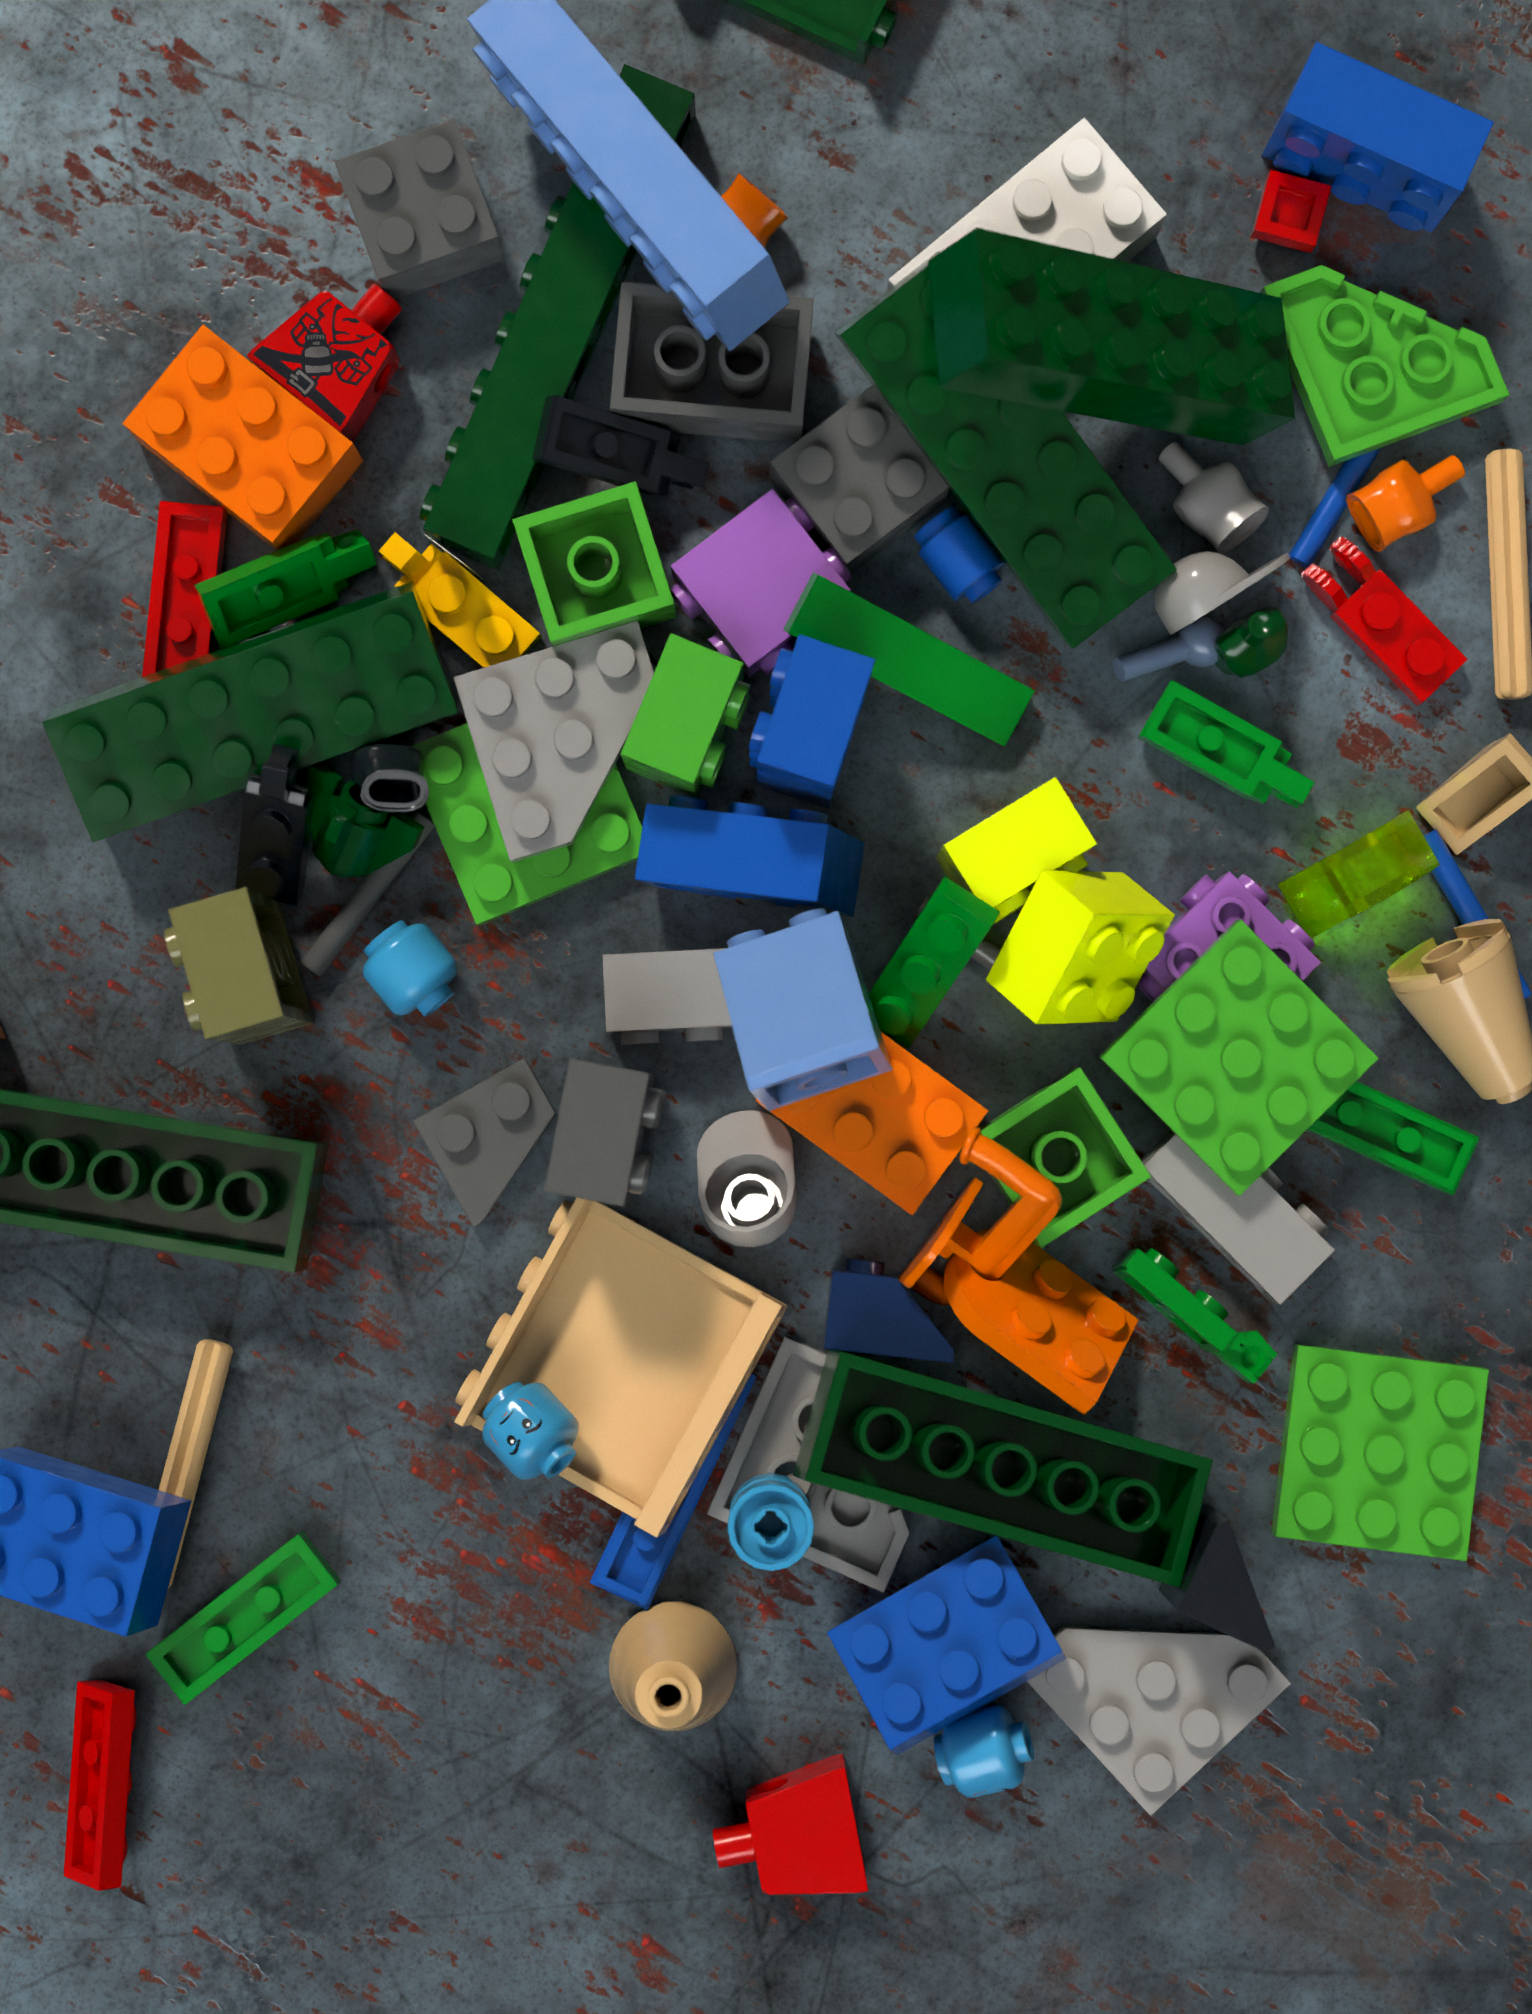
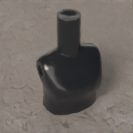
(390, 776)

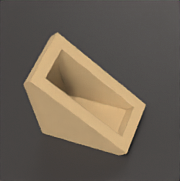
(1480, 794)

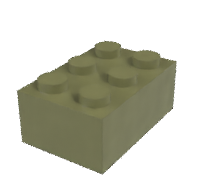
(238, 967)

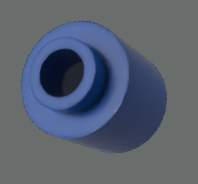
(959, 555)

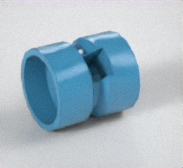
(770, 1522)

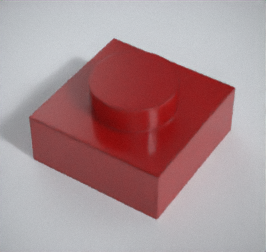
(1290, 211)

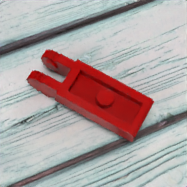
(1386, 624)

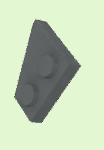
(487, 1135)

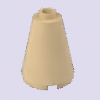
(1472, 1006)
(673, 1666)

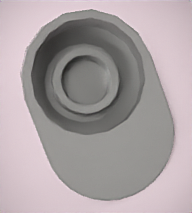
(1203, 584)
(747, 1178)

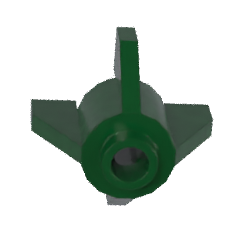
(349, 834)

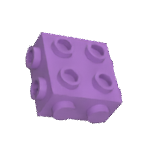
(751, 579)
(1208, 914)

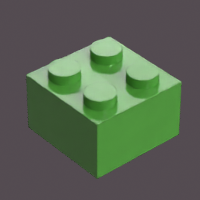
(595, 565)
(685, 717)
(1074, 1144)

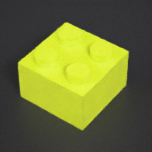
(1013, 846)
(1080, 947)

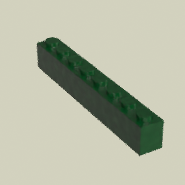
(540, 356)

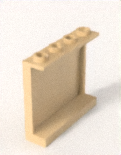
(636, 1347)

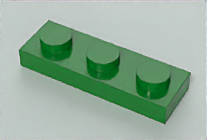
(929, 960)
(243, 1617)

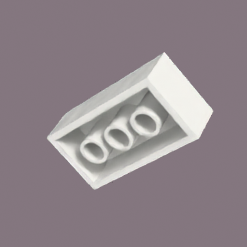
(1065, 197)

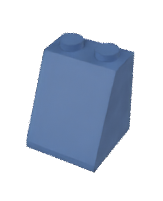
(800, 1010)

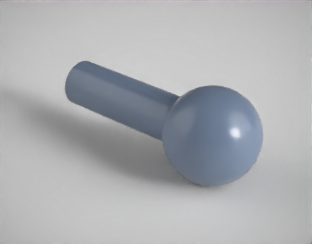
(1193, 645)

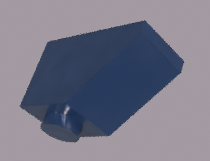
(878, 1316)

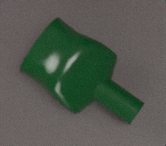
(1252, 643)

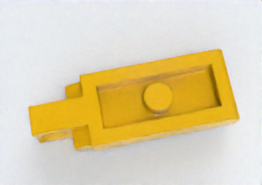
(461, 604)

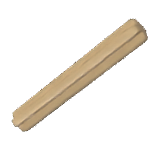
(1509, 574)
(195, 1423)

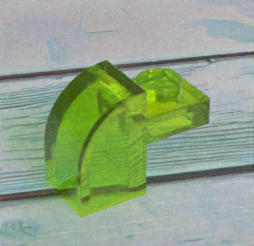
(1359, 874)

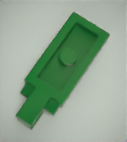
(282, 585)
(1223, 747)
(1195, 1315)

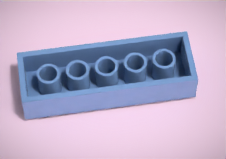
(629, 167)

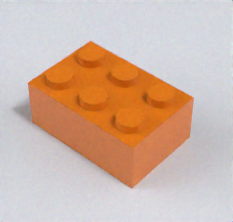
(243, 440)
(890, 1128)

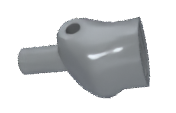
(1213, 500)

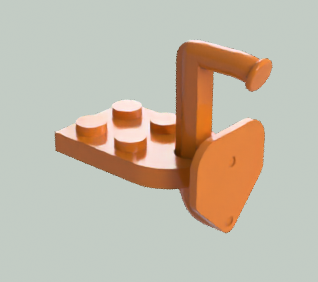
(1016, 1291)

